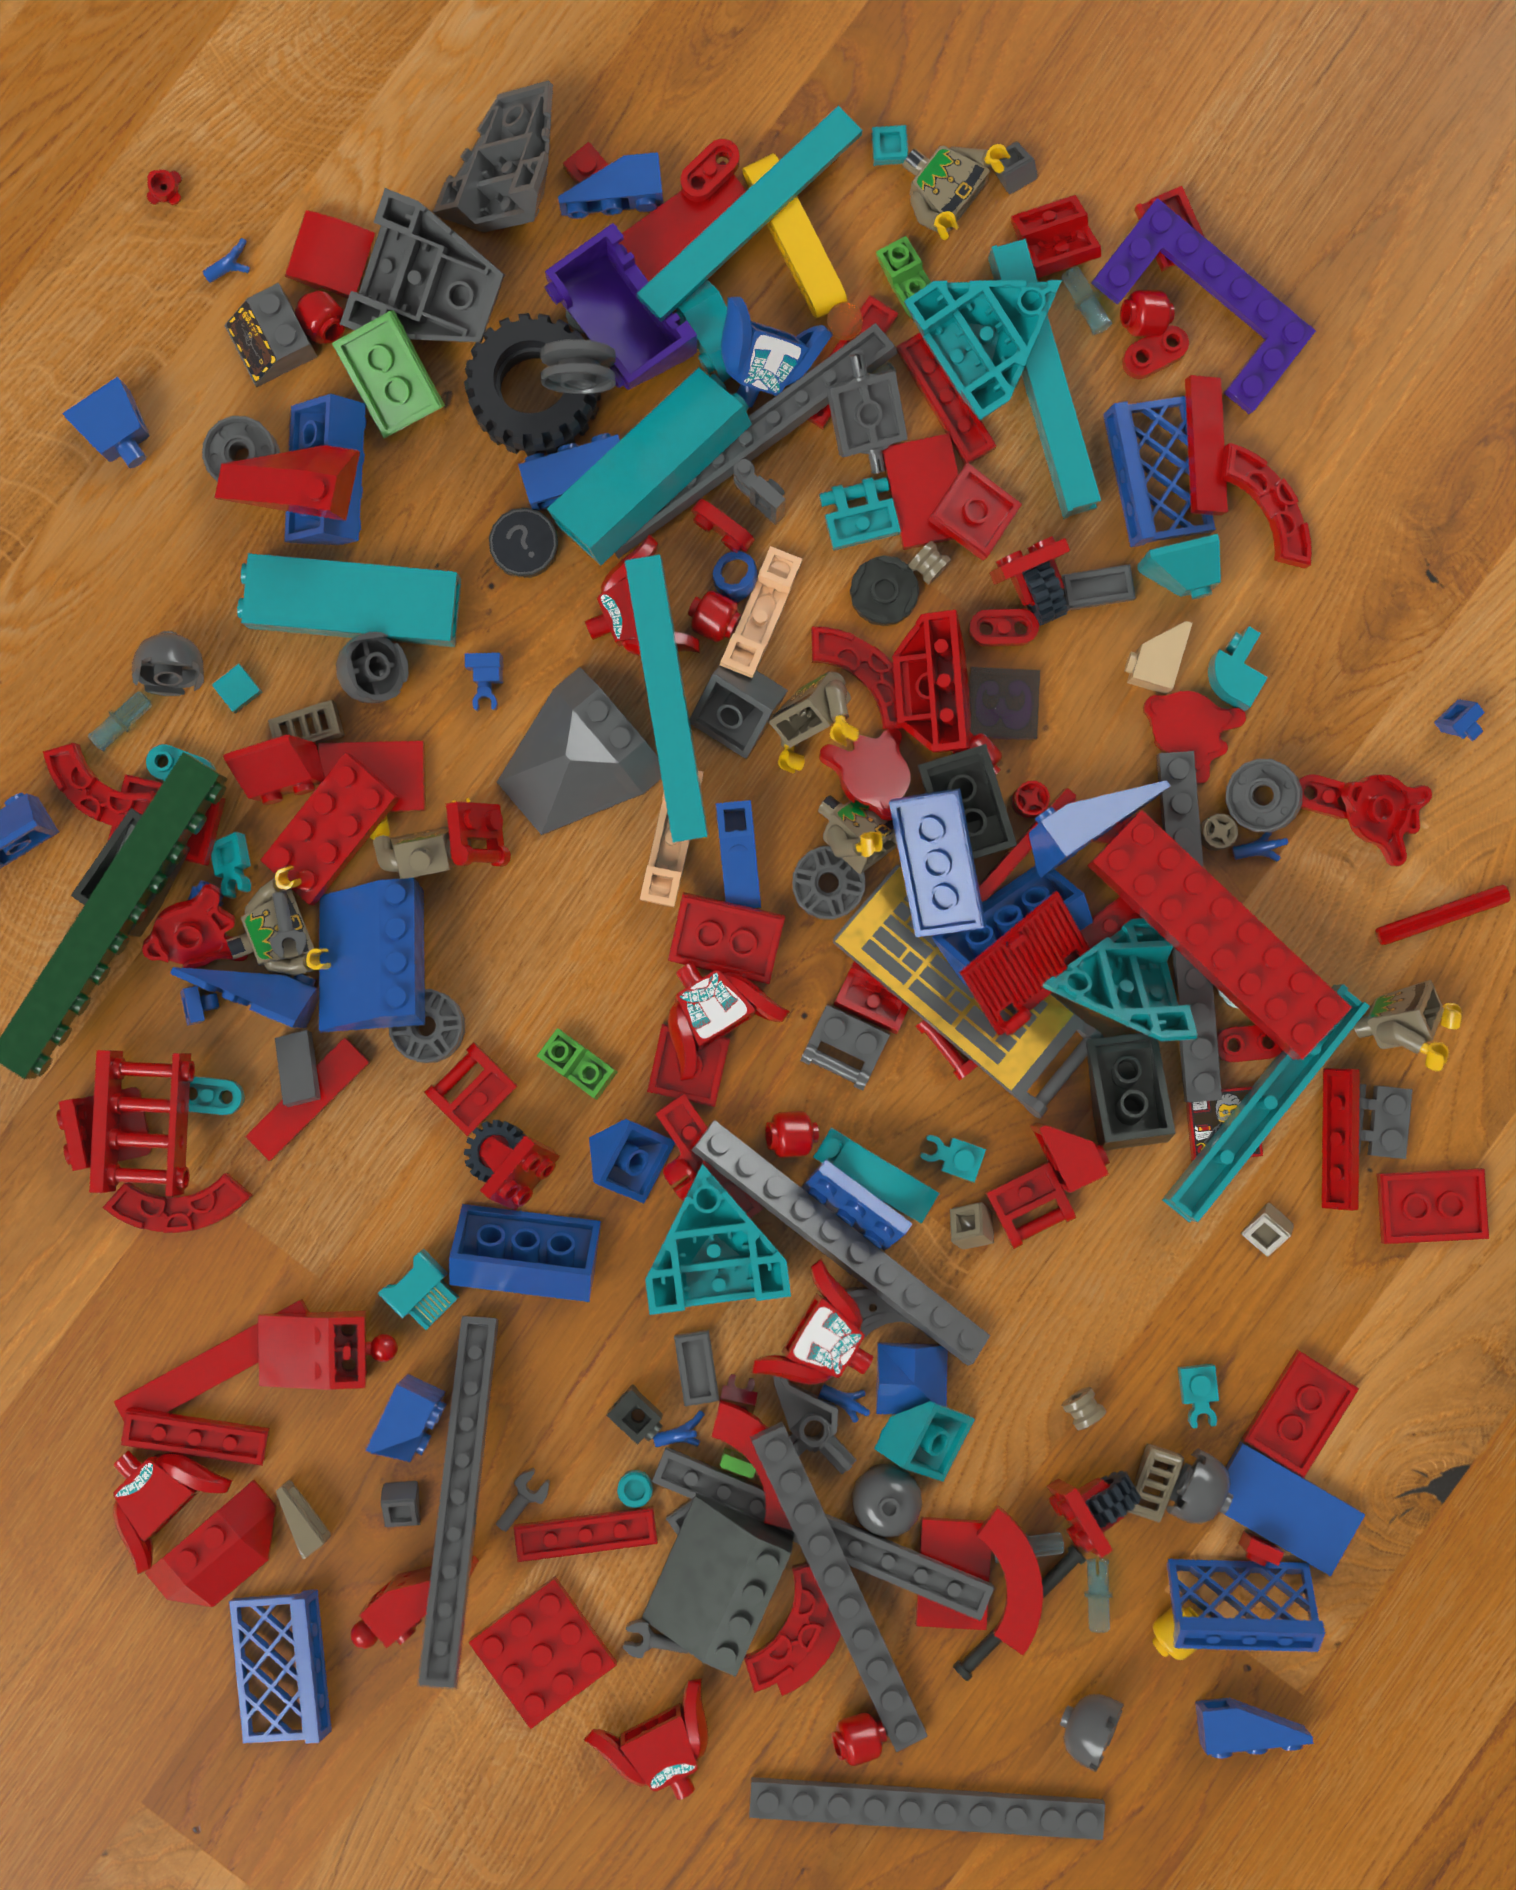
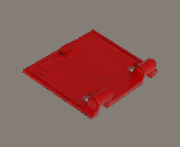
(1021, 962)

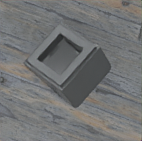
(1018, 170)
(400, 1504)

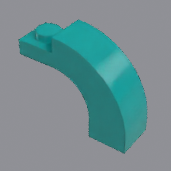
(877, 1175)

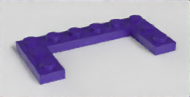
(1280, 327)

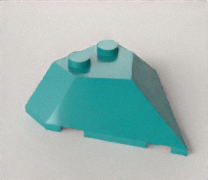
(982, 333)
(1129, 983)
(714, 1255)

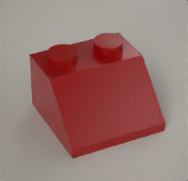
(276, 768)
(1071, 1157)

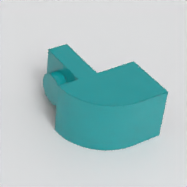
(1230, 677)

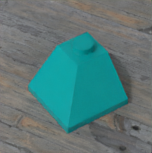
(1185, 566)
(925, 1439)

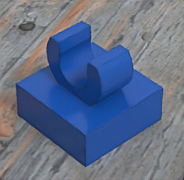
(1461, 719)
(195, 1005)

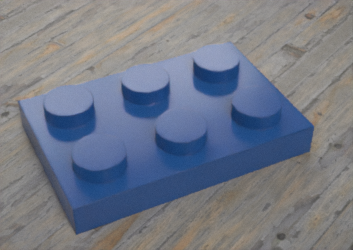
(856, 1206)

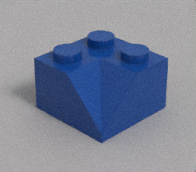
(406, 1420)

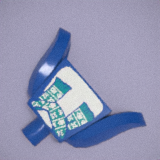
(764, 356)

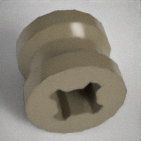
(929, 562)
(1223, 828)
(1084, 1408)

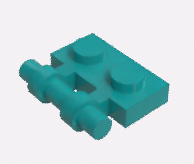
(861, 523)

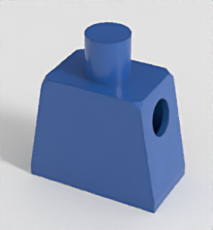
(111, 423)

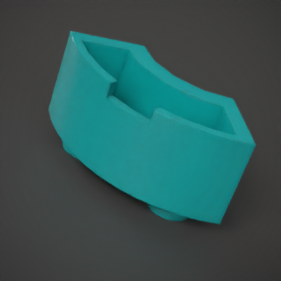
(706, 315)

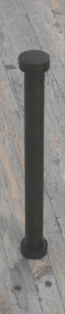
(990, 1642)

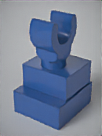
(486, 671)

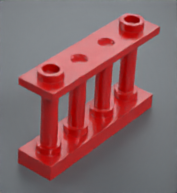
(111, 1103)

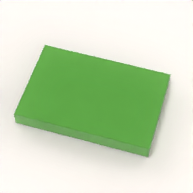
(388, 374)

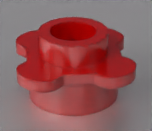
(156, 180)

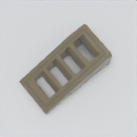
(328, 708)
(1175, 1463)
(303, 1521)

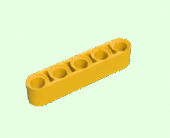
(801, 248)

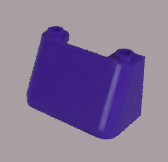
(600, 293)

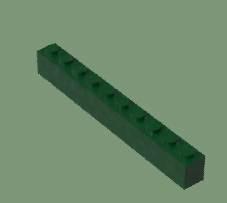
(109, 916)

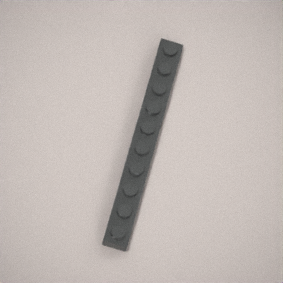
(774, 422)
(1192, 988)
(841, 1243)
(458, 1504)
(861, 1548)
(838, 1586)
(927, 1808)

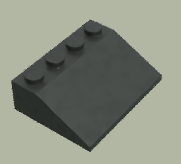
(718, 1583)

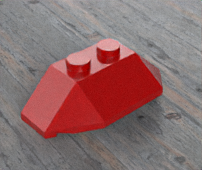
(933, 683)
(219, 1551)

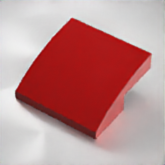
(1057, 235)
(329, 254)
(870, 1000)

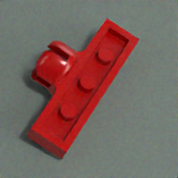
(685, 1129)

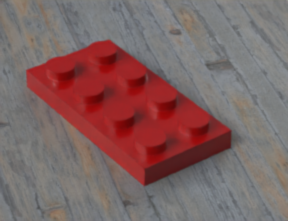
(331, 827)

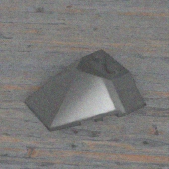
(506, 167)
(425, 275)
(577, 758)

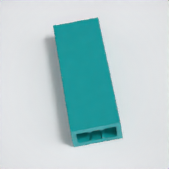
(651, 465)
(349, 599)

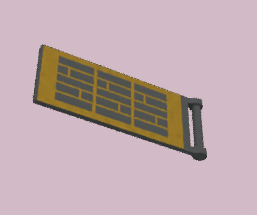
(917, 973)

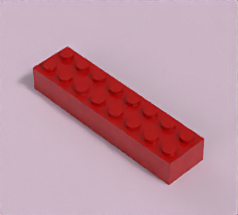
(1219, 936)

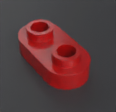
(707, 170)
(1157, 352)
(711, 518)
(1002, 626)
(1325, 796)
(1249, 1044)

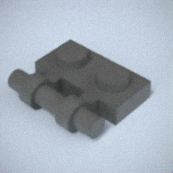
(763, 494)
(1388, 1121)

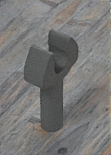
(285, 927)
(524, 1497)
(649, 1641)

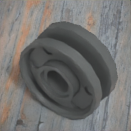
(578, 366)
(232, 435)
(1246, 782)
(812, 898)
(445, 1038)

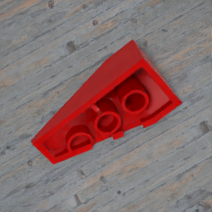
(298, 481)

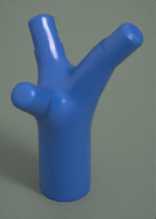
(227, 263)
(1260, 847)
(845, 1401)
(680, 1434)

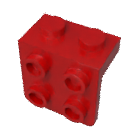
(77, 1120)

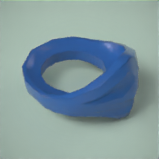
(735, 591)

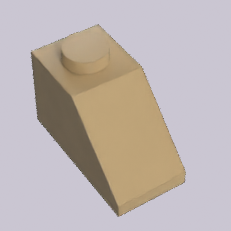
(1158, 660)

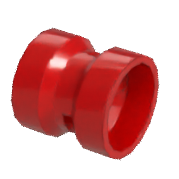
(1034, 795)

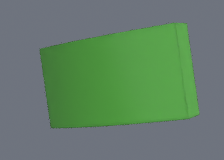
(903, 269)
(577, 1063)

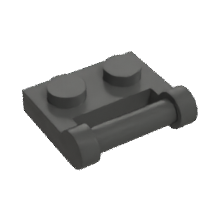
(850, 1036)

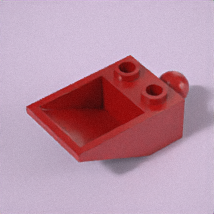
(311, 1346)
(395, 1609)

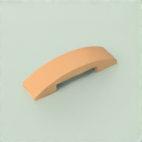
(761, 612)
(665, 862)

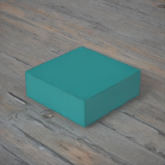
(889, 145)
(237, 688)

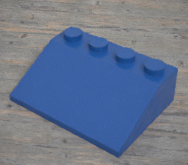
(374, 956)

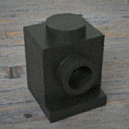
(621, 1415)

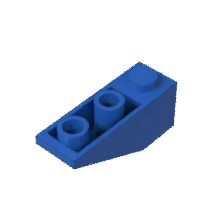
(620, 186)
(553, 474)
(738, 853)
(1235, 1727)

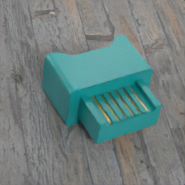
(421, 1291)

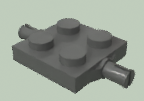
(867, 413)

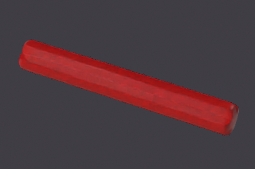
(1443, 914)

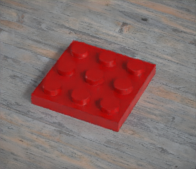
(542, 1652)

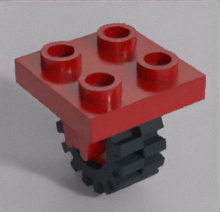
(1036, 578)
(508, 1162)
(1094, 1508)

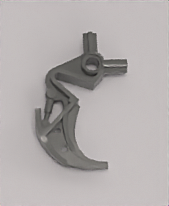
(803, 1406)

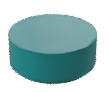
(635, 1488)

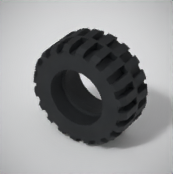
(485, 375)

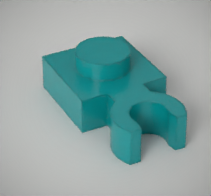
(229, 860)
(958, 1159)
(1199, 1388)

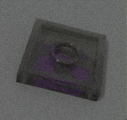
(1004, 702)

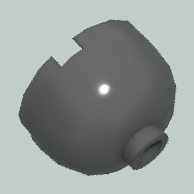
(168, 664)
(371, 668)
(1201, 1490)
(887, 1500)
(1090, 1728)

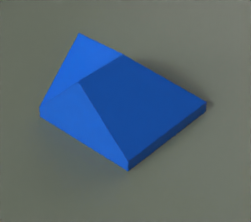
(629, 1158)
(910, 1376)

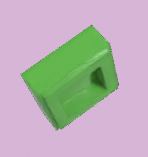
(736, 1463)

